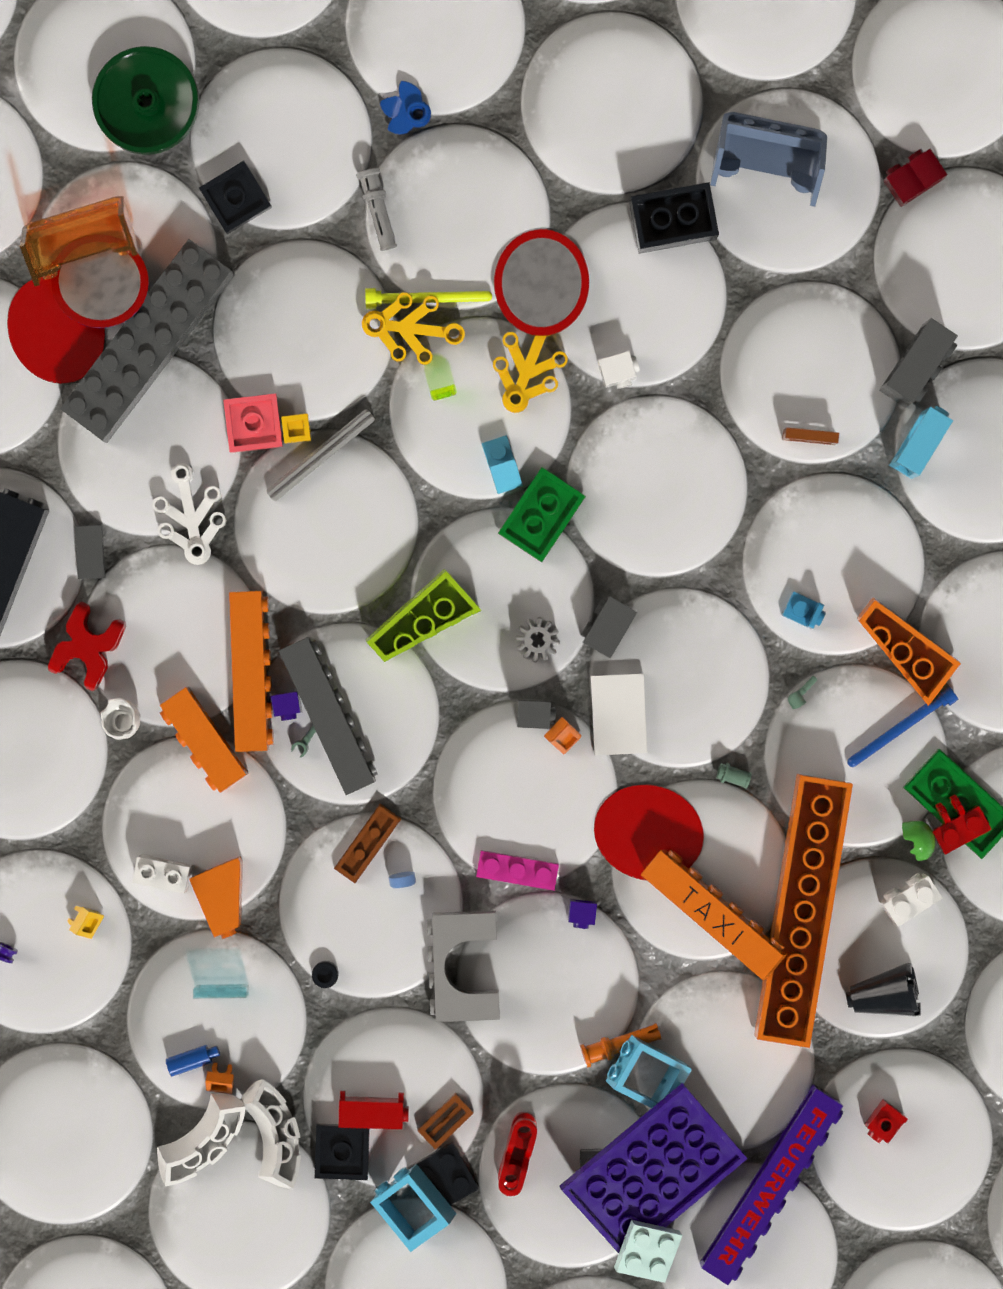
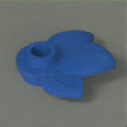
(402, 107)

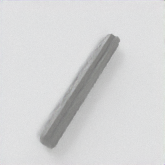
(320, 455)

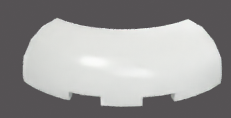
(278, 1134)
(204, 1143)

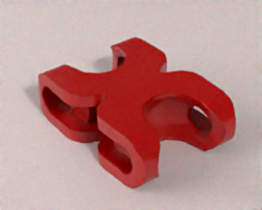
(87, 646)
(517, 1154)

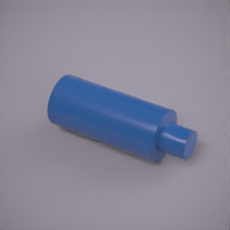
(191, 1059)

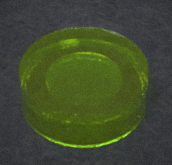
(443, 392)

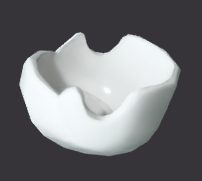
(120, 718)

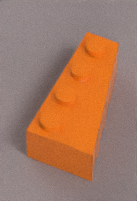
(914, 654)

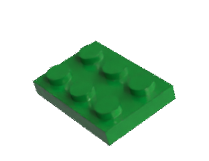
(541, 514)

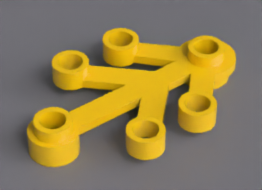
(408, 327)
(526, 370)

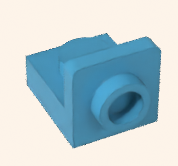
(804, 611)

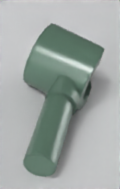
(796, 699)
(305, 741)

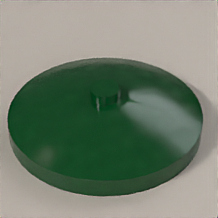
(145, 100)

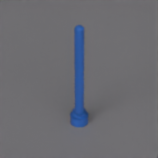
(944, 697)

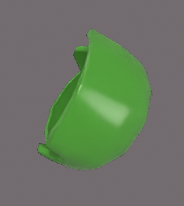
(922, 837)

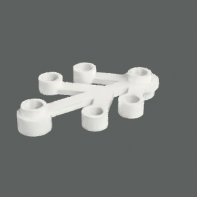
(190, 518)

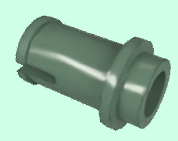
(733, 775)

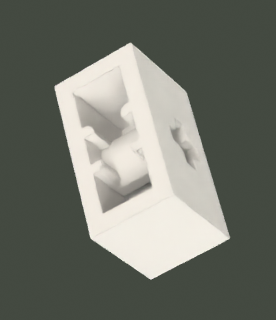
(162, 873)

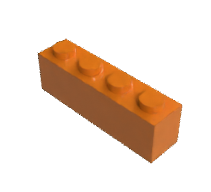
(203, 739)

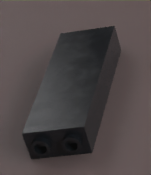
(19, 532)

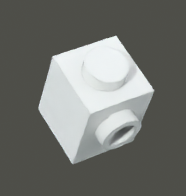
(618, 370)

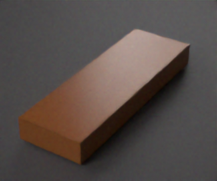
(367, 843)

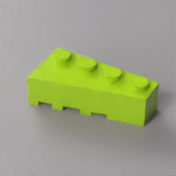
(428, 612)

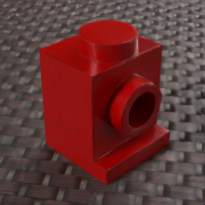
(882, 1113)

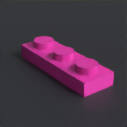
(517, 870)

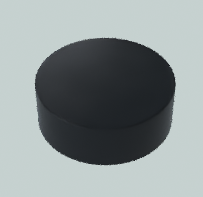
(325, 974)

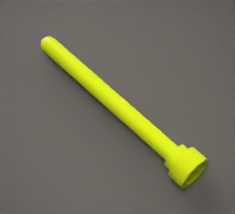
(376, 298)

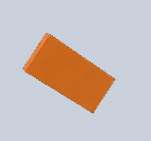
(562, 736)

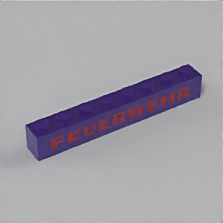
(771, 1184)

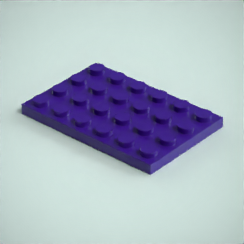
(654, 1168)

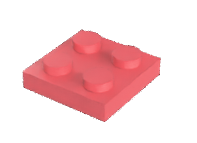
(253, 423)

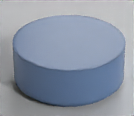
(402, 879)

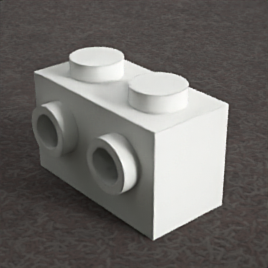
(910, 899)

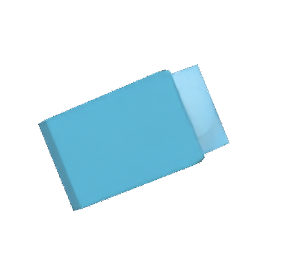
(502, 464)

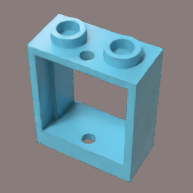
(921, 442)
(629, 1054)
(427, 1192)

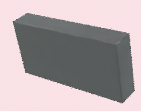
(90, 552)

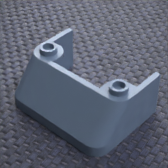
(771, 149)

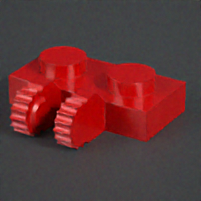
(960, 829)

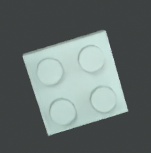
(648, 1251)

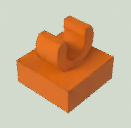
(220, 1081)

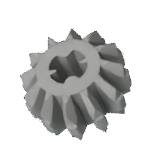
(546, 638)

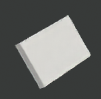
(619, 714)

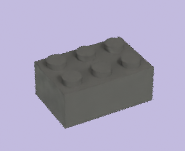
(919, 363)

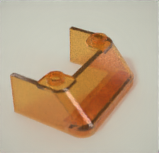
(77, 235)

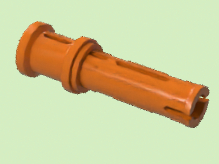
(608, 1048)

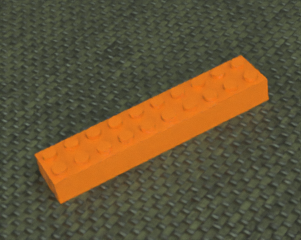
(804, 909)

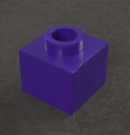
(286, 705)
(582, 913)

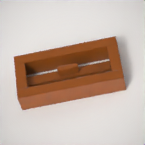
(810, 436)
(429, 1136)

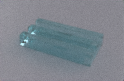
(221, 991)

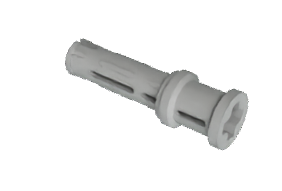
(375, 198)

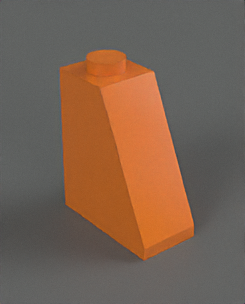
(221, 896)

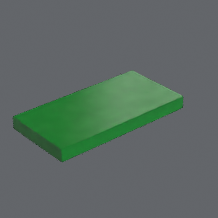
(942, 779)

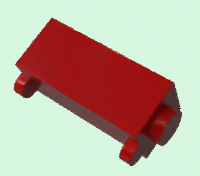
(372, 1112)

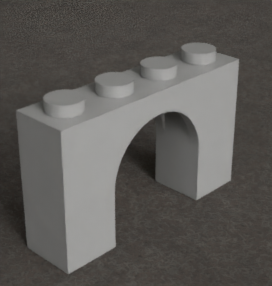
(451, 1001)

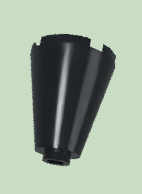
(887, 993)

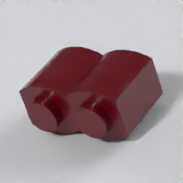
(915, 177)

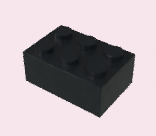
(674, 218)

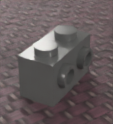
(608, 627)

